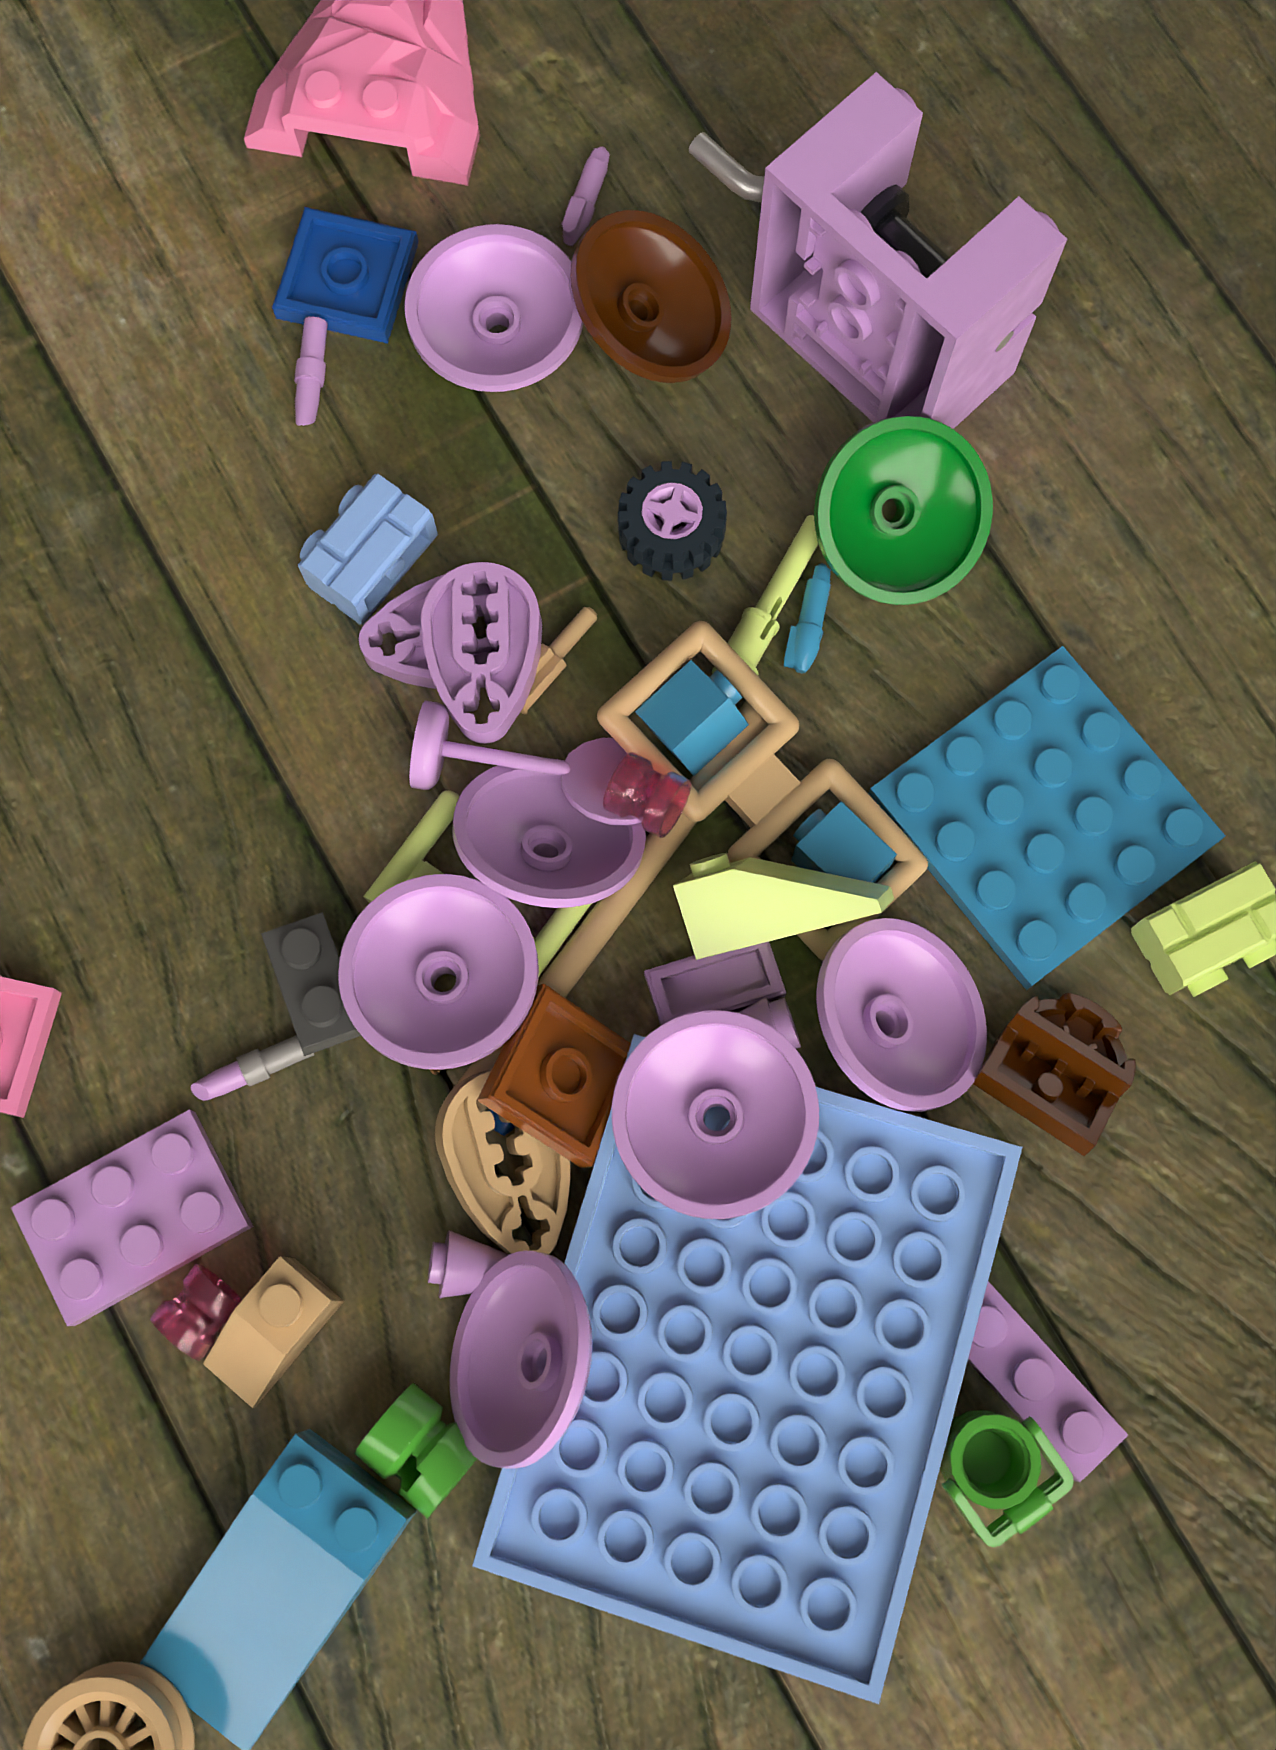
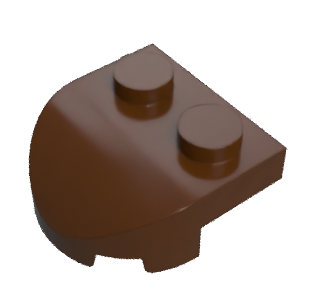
(1060, 1068)

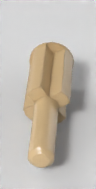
(551, 657)

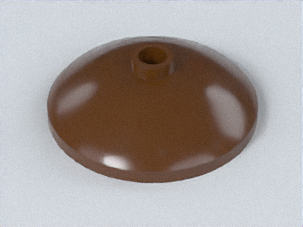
(650, 296)

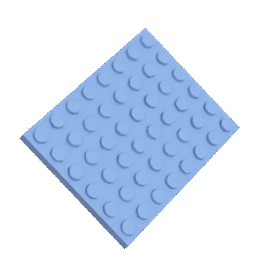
(766, 1397)

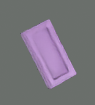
(716, 982)

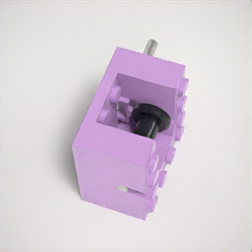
(866, 288)

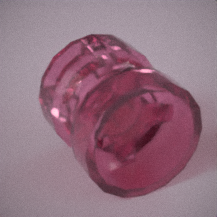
(647, 794)
(194, 1321)

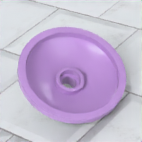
(485, 281)
(536, 847)
(429, 931)
(901, 1015)
(705, 1064)
(520, 1360)

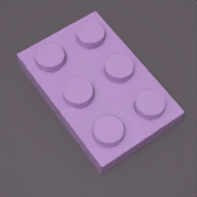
(131, 1218)

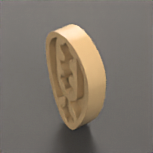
(490, 1197)

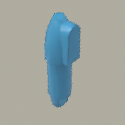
(807, 634)

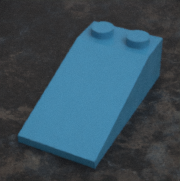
(277, 1587)

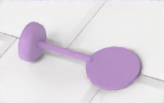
(582, 774)

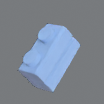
(367, 547)

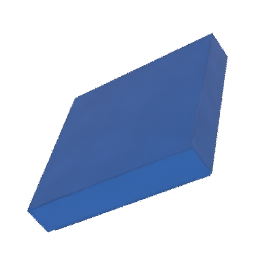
(346, 274)

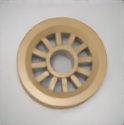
(81, 1718)

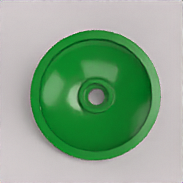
(939, 515)

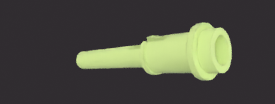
(760, 623)

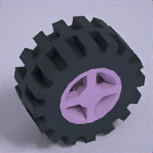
(671, 499)

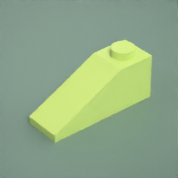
(763, 901)

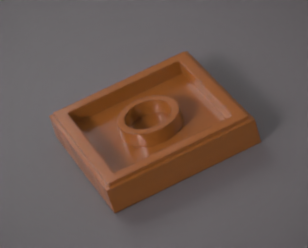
(558, 1077)

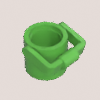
(998, 1467)

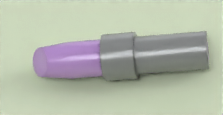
(249, 1069)

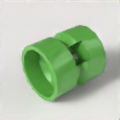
(417, 1449)

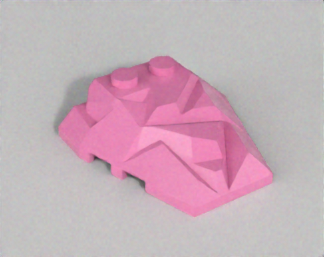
(379, 77)

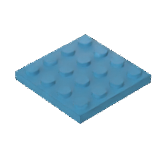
(1046, 816)

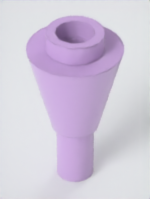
(460, 1264)

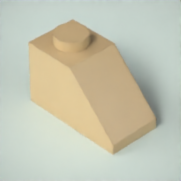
(271, 1329)

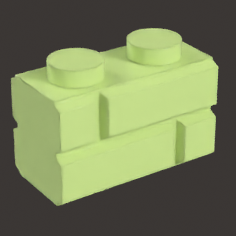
(1211, 930)

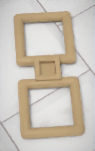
(755, 779)

